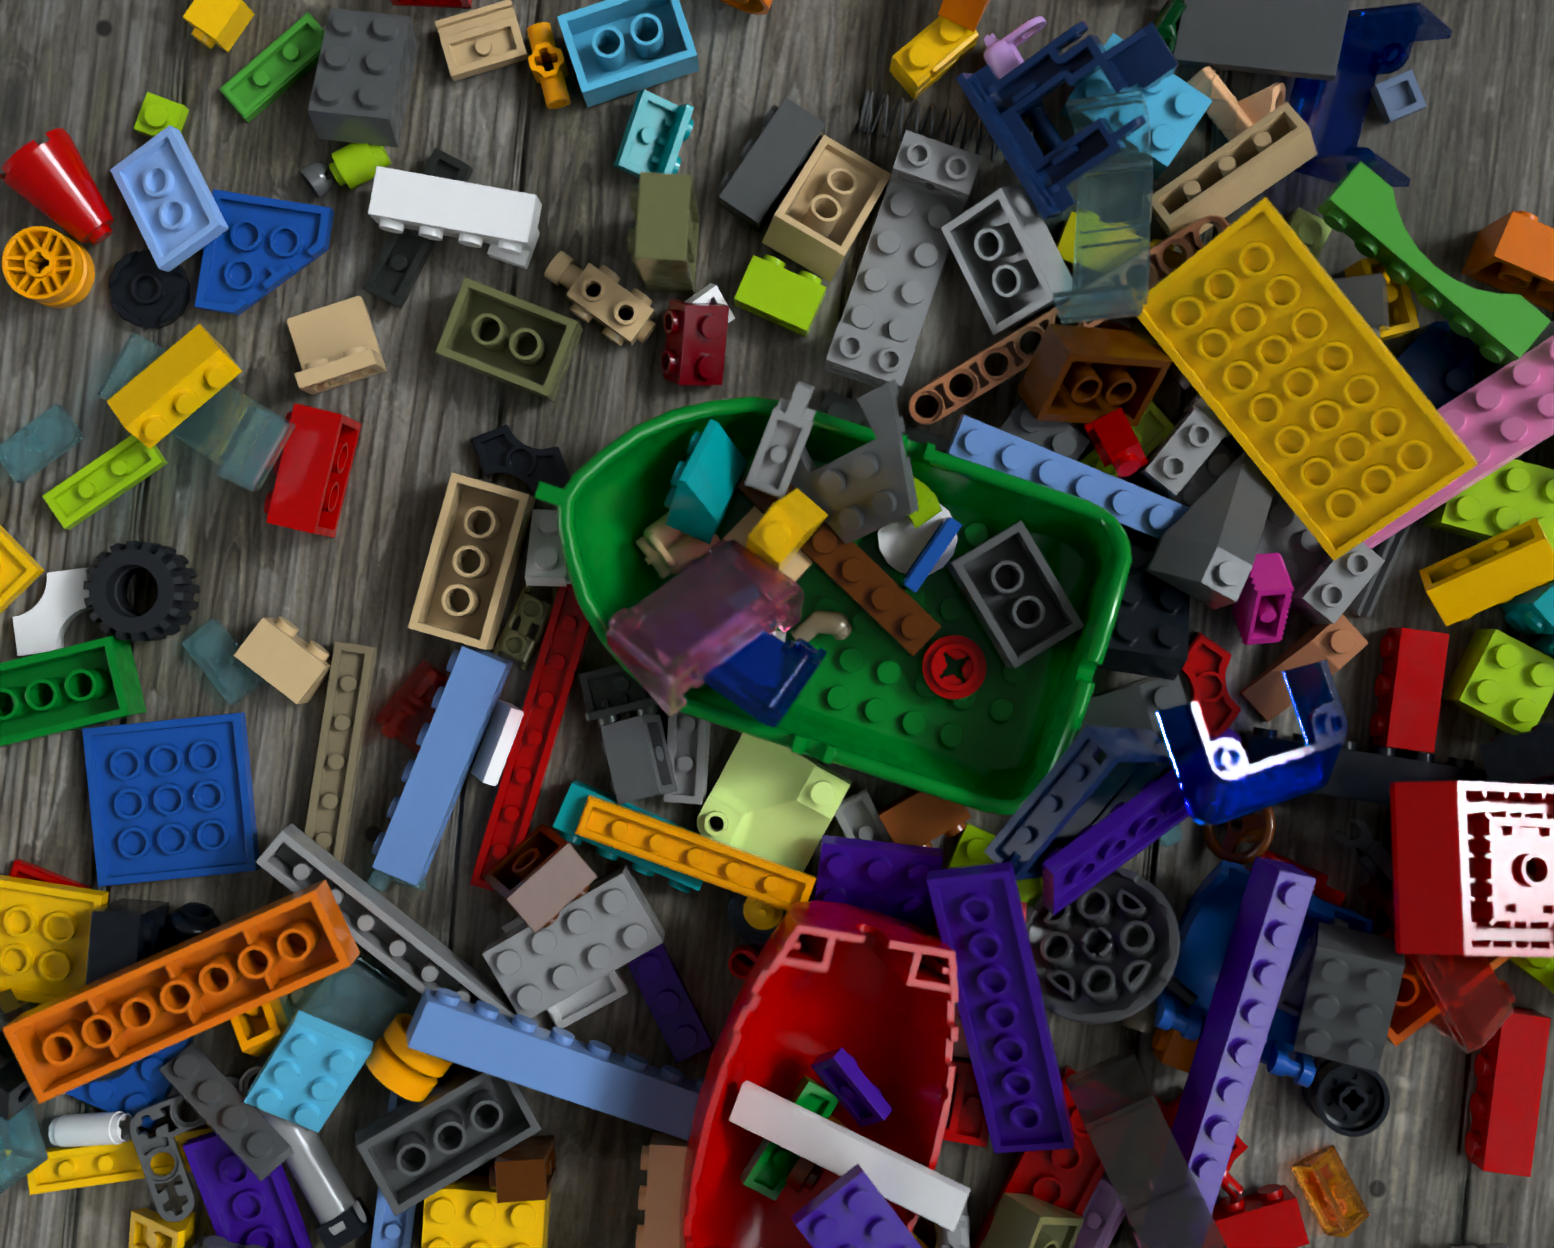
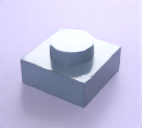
(1398, 97)

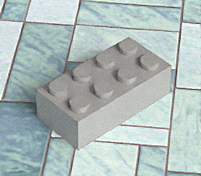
(582, 945)

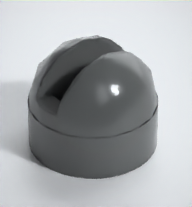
(315, 179)

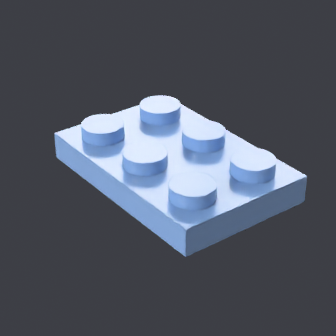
(169, 199)

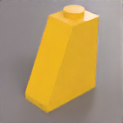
(785, 528)

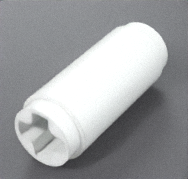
(90, 1129)

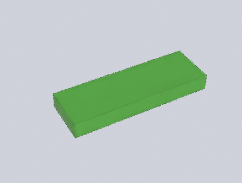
(275, 68)

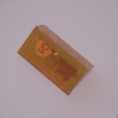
(1330, 1192)

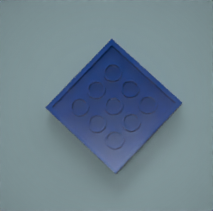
(171, 799)

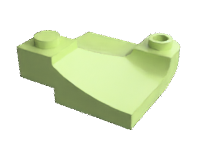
(773, 802)

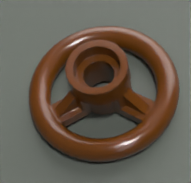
(1256, 829)

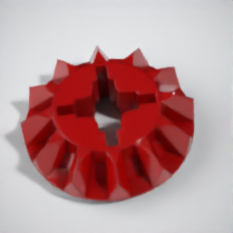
(972, 671)

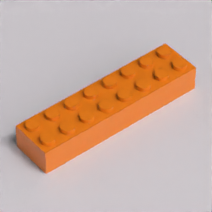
(181, 991)

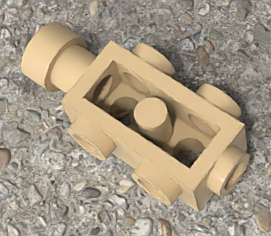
(607, 304)

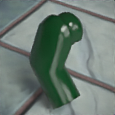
(1166, 21)

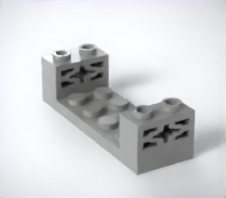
(902, 262)
(1187, 467)

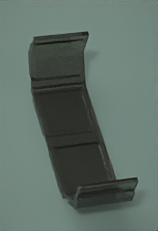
(1142, 1156)

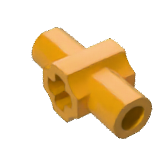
(545, 50)

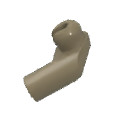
(823, 622)

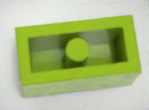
(780, 294)

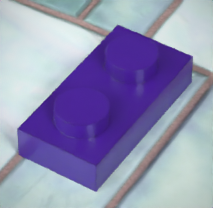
(851, 1087)

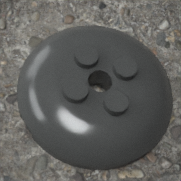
(1130, 968)

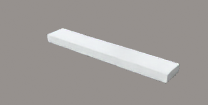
(841, 1149)

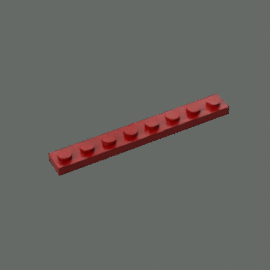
(536, 734)

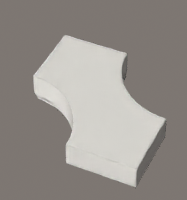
(46, 623)

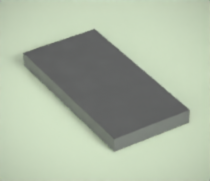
(1264, 36)

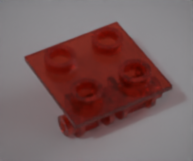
(412, 706)

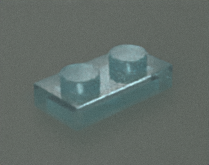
(39, 443)
(214, 652)

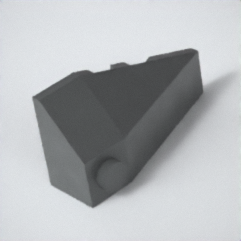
(1217, 536)

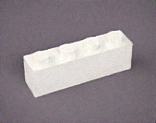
(454, 209)

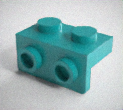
(654, 135)

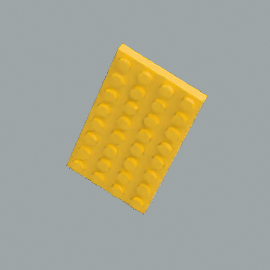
(1303, 381)

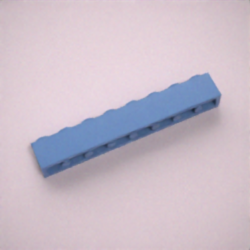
(553, 1062)

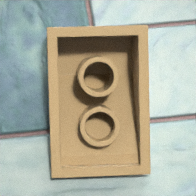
(826, 208)

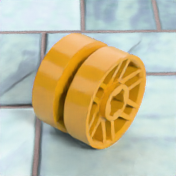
(48, 267)
(401, 1068)

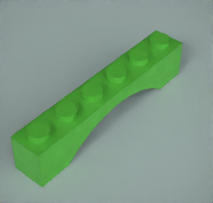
(1368, 214)

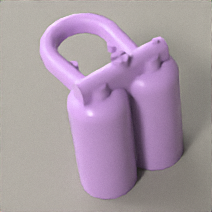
(1003, 53)

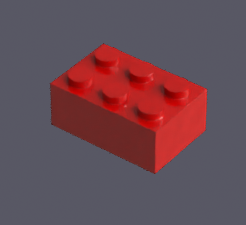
(313, 471)

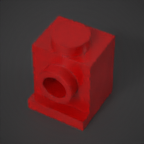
(1116, 443)

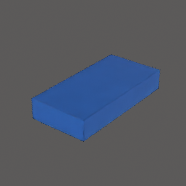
(931, 553)

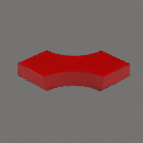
(1207, 683)

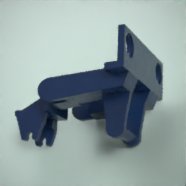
(1019, 94)

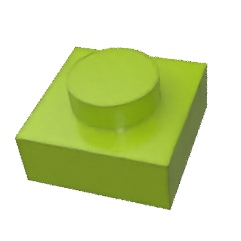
(158, 114)

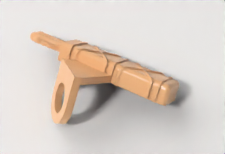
(1232, 115)

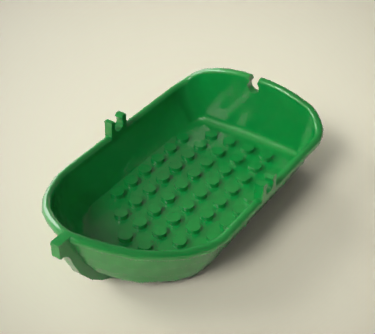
(868, 696)

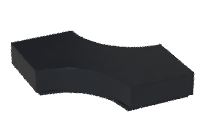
(504, 454)

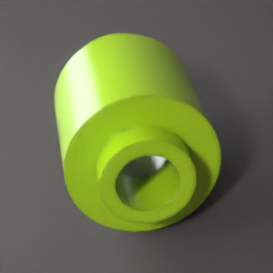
(358, 163)

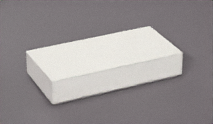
(497, 742)

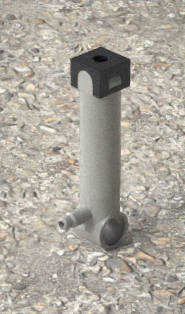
(338, 1213)

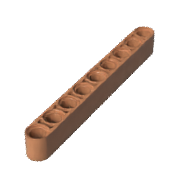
(1185, 239)

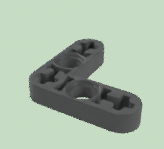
(165, 1141)

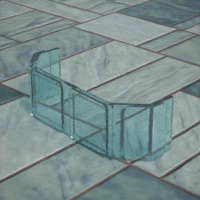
(1111, 218)
(226, 429)

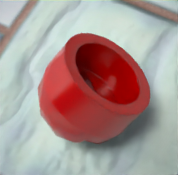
(739, 965)

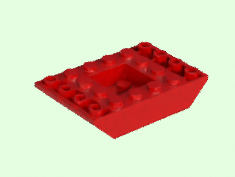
(1463, 868)

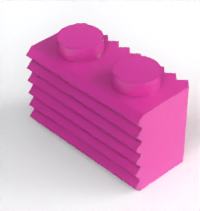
(1264, 601)

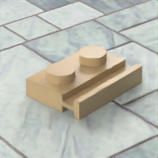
(481, 40)

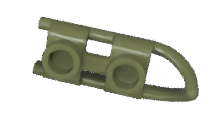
(532, 611)

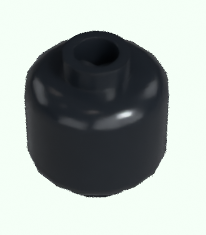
(187, 923)

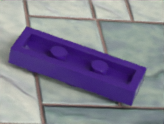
(670, 1003)

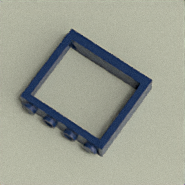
(1078, 794)

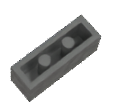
(770, 163)

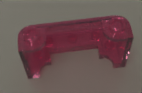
(702, 620)

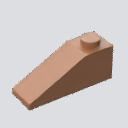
(1322, 641)

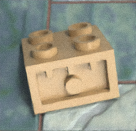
(335, 346)

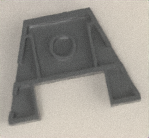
(870, 483)

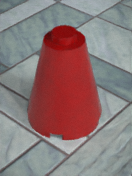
(60, 186)

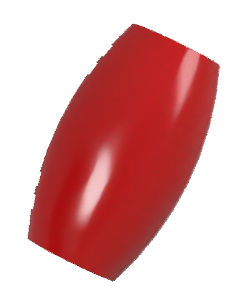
(819, 985)

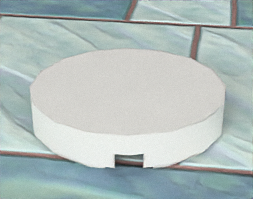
(903, 543)

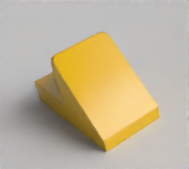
(153, 1231)

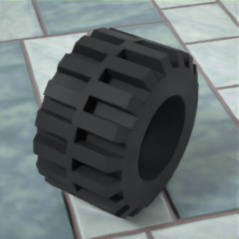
(110, 586)

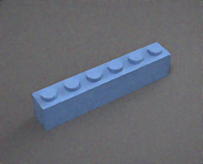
(441, 764)

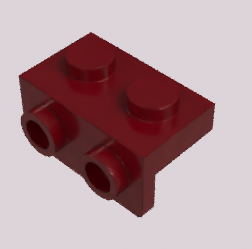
(695, 343)

